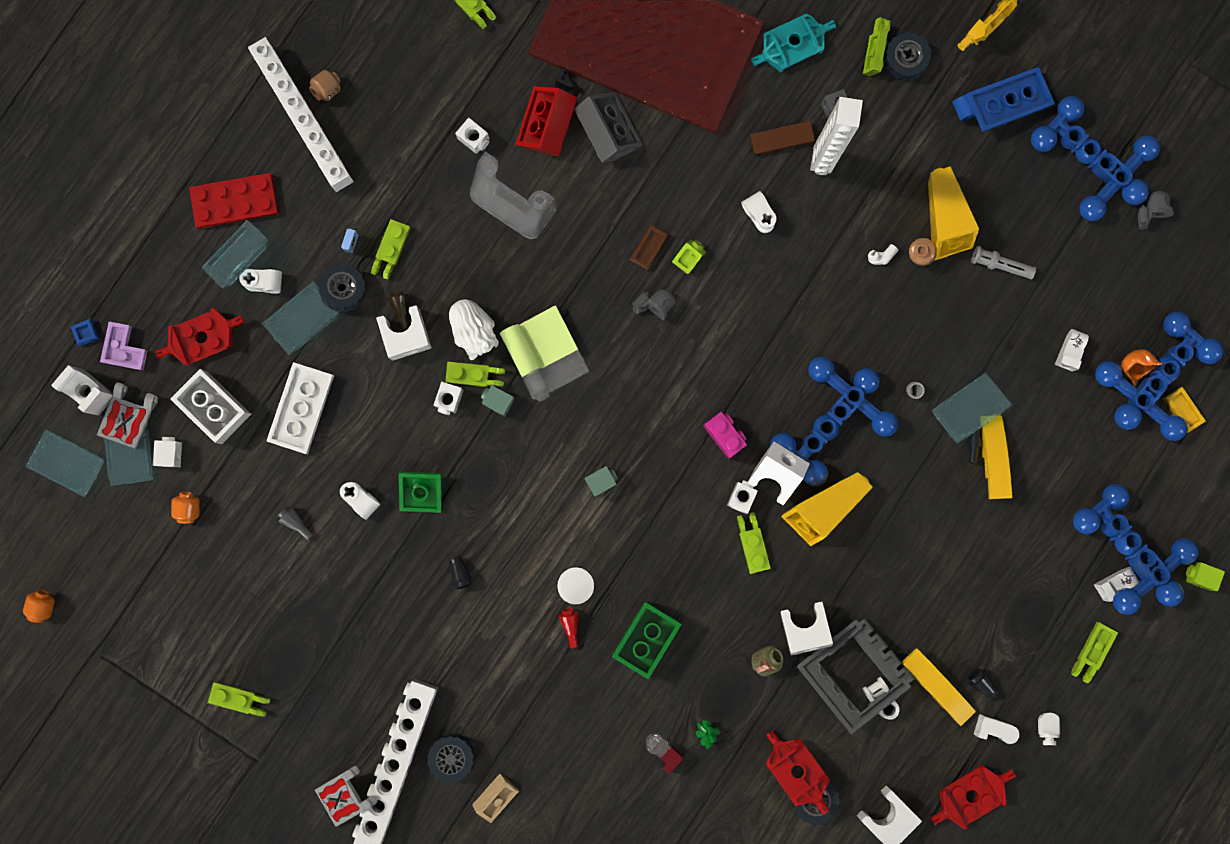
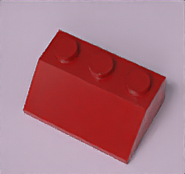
(546, 120)

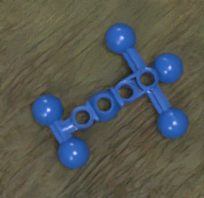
(1144, 149)
(865, 382)
(1129, 415)
(1183, 551)

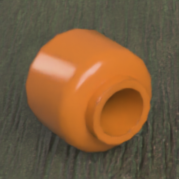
(185, 508)
(38, 606)

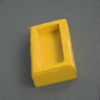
(1183, 406)

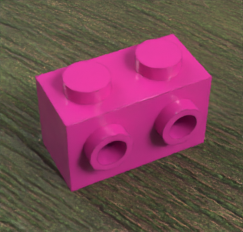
(725, 435)

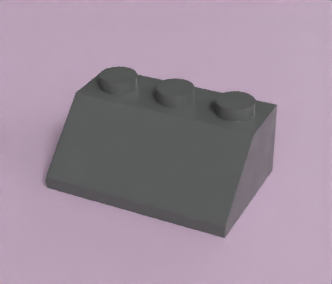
(608, 126)

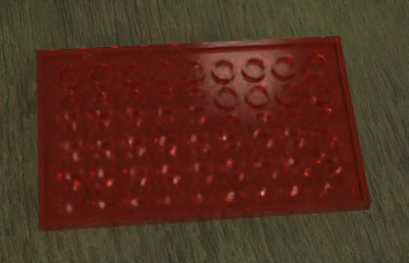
(656, 51)

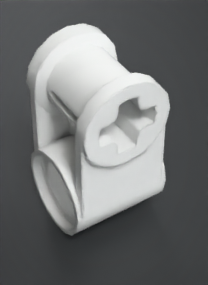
(757, 209)
(265, 280)
(361, 502)
(875, 691)

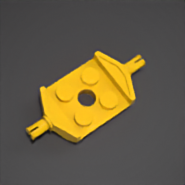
(982, 30)

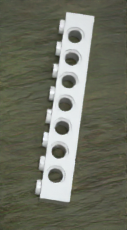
(300, 114)
(836, 135)
(426, 694)

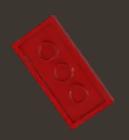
(233, 200)

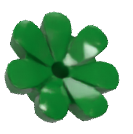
(707, 733)

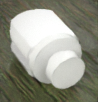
(1049, 727)

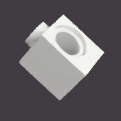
(469, 128)
(445, 389)
(167, 452)
(734, 503)

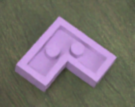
(117, 350)

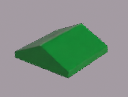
(420, 492)

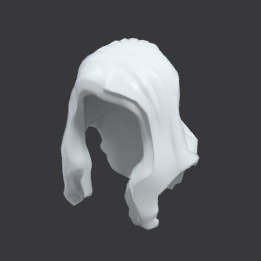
(472, 328)

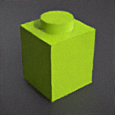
(1204, 576)

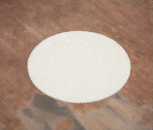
(575, 585)

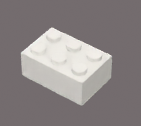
(210, 406)

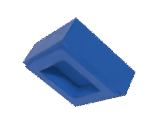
(85, 332)

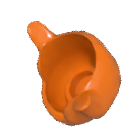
(1138, 364)

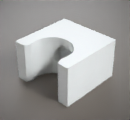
(408, 342)
(74, 382)
(781, 466)
(807, 639)
(896, 825)

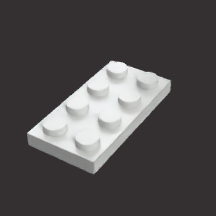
(300, 408)

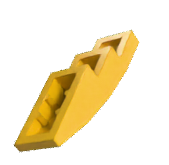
(996, 459)
(938, 687)

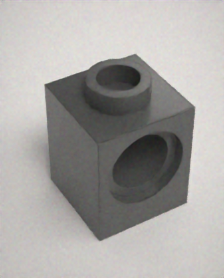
(830, 101)

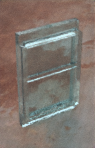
(236, 254)
(300, 319)
(971, 408)
(65, 463)
(129, 464)

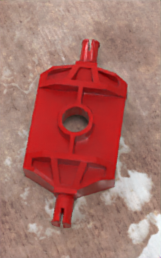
(184, 342)
(800, 790)
(989, 795)

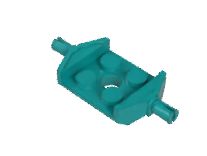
(781, 53)

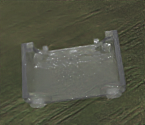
(520, 214)

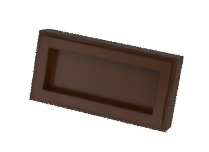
(648, 247)

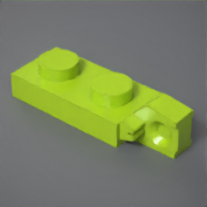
(876, 47)

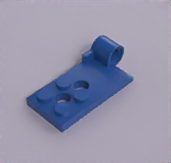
(990, 101)

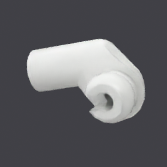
(882, 258)

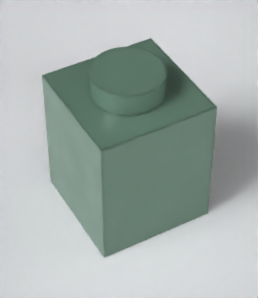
(497, 400)
(601, 480)

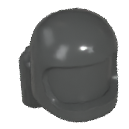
(1156, 207)
(659, 303)

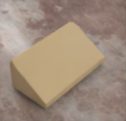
(495, 798)

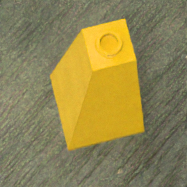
(950, 216)
(824, 511)

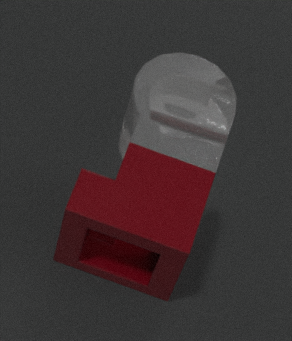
(658, 745)

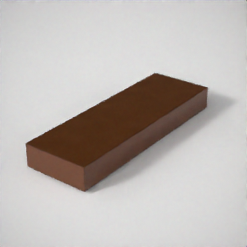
(782, 138)

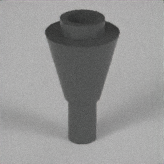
(291, 519)

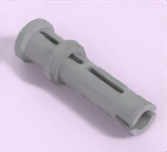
(994, 257)

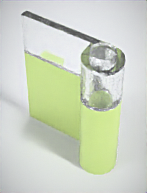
(544, 353)

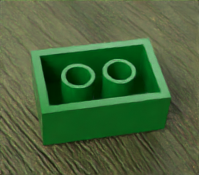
(646, 640)

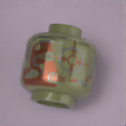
(767, 661)

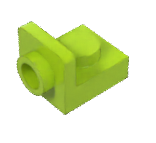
(689, 255)

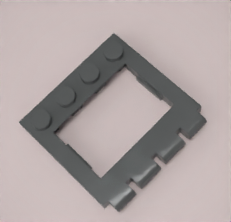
(833, 694)

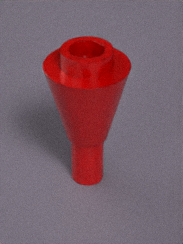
(569, 621)

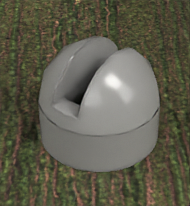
(918, 389)

